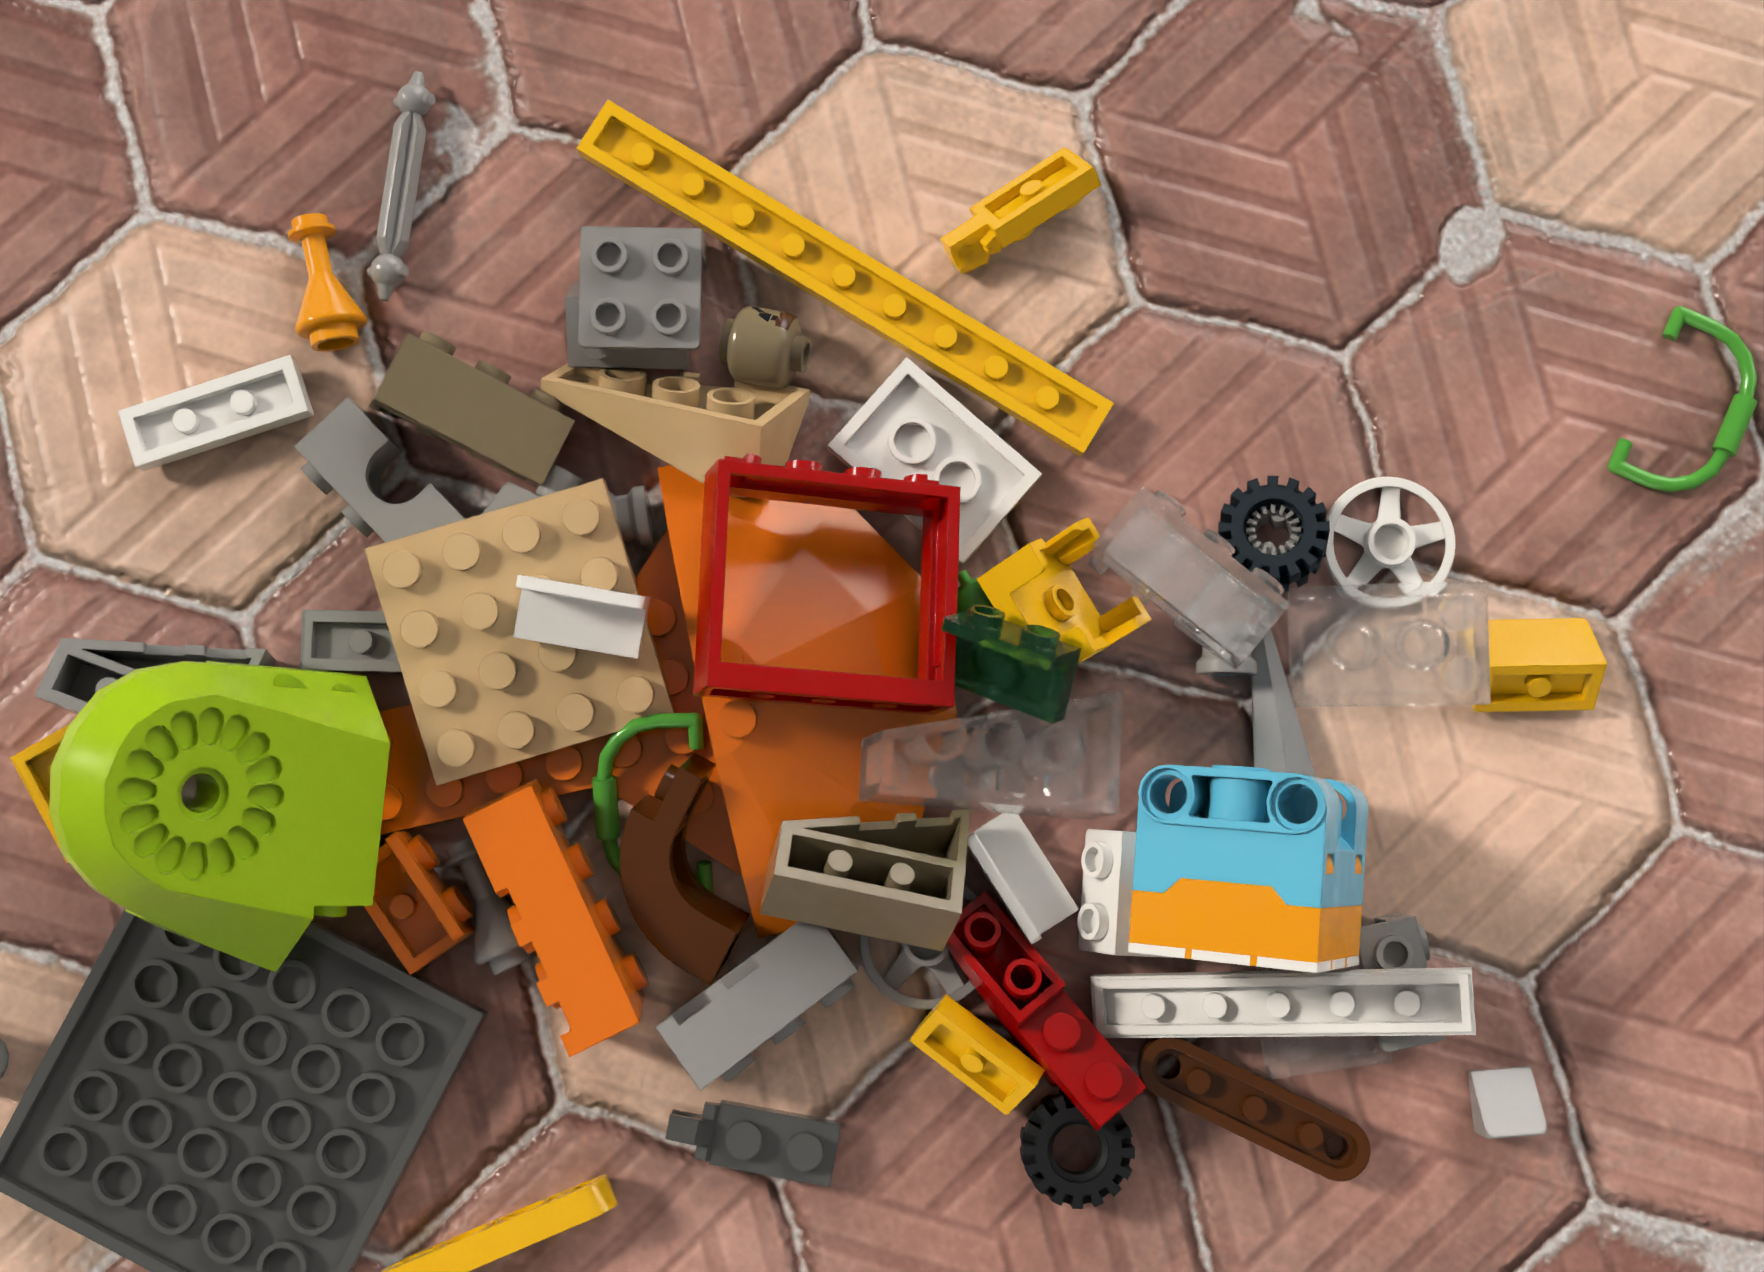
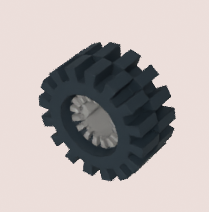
(1282, 508)

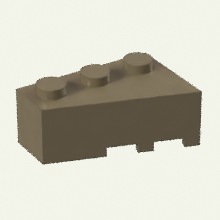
(473, 408)
(871, 877)

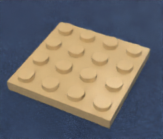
(453, 625)

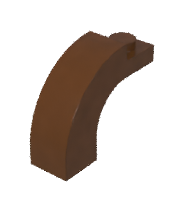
(660, 888)

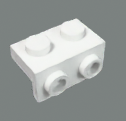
(1107, 892)

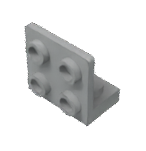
(641, 288)

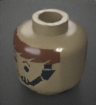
(764, 347)

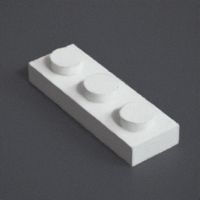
(216, 413)

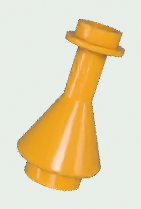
(327, 310)

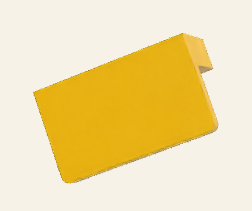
(1543, 665)

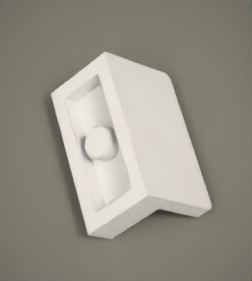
(581, 616)
(1020, 875)

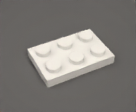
(924, 430)

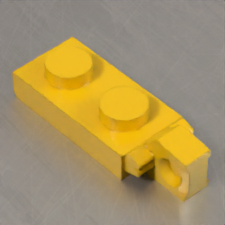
(1019, 208)

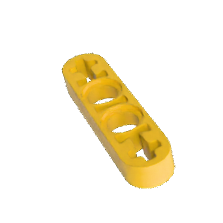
(514, 1230)

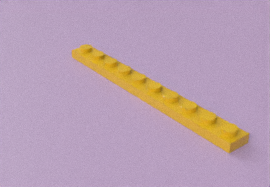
(844, 278)

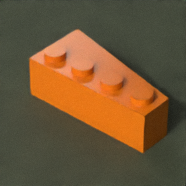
(559, 914)

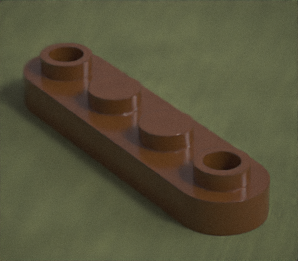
(1254, 1108)

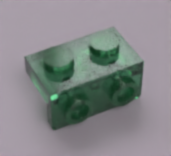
(1013, 663)

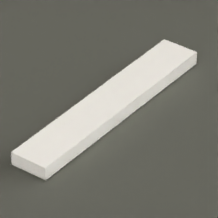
(1285, 1003)

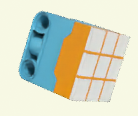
(1249, 868)

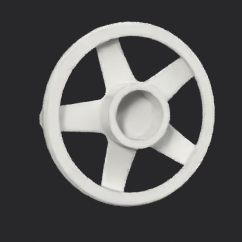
(1389, 539)

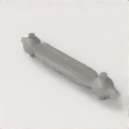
(401, 186)

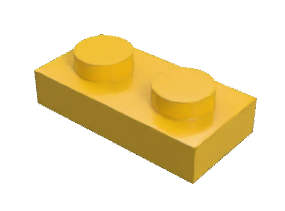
(977, 1055)

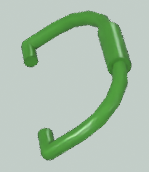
(1734, 422)
(605, 783)

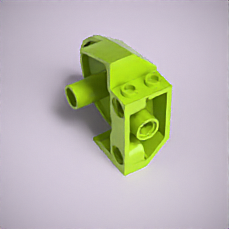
(226, 800)

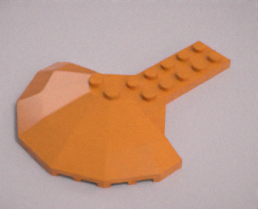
(798, 593)

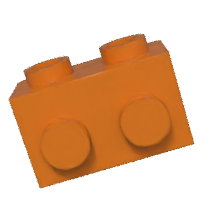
(414, 905)

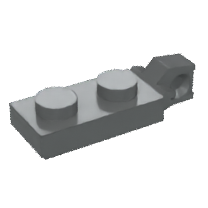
(760, 1140)

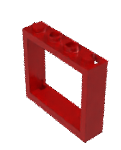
(855, 489)

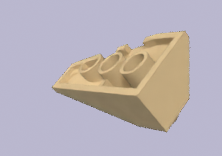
(685, 420)

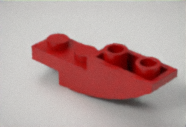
(1039, 1014)

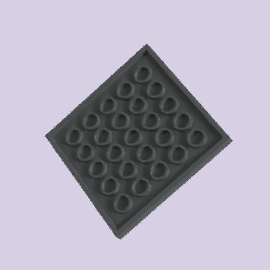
(234, 1106)

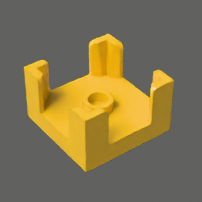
(1043, 590)

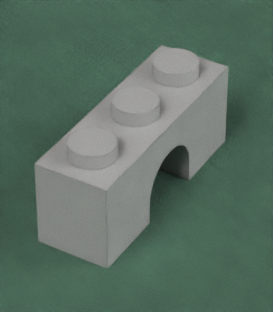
(350, 456)

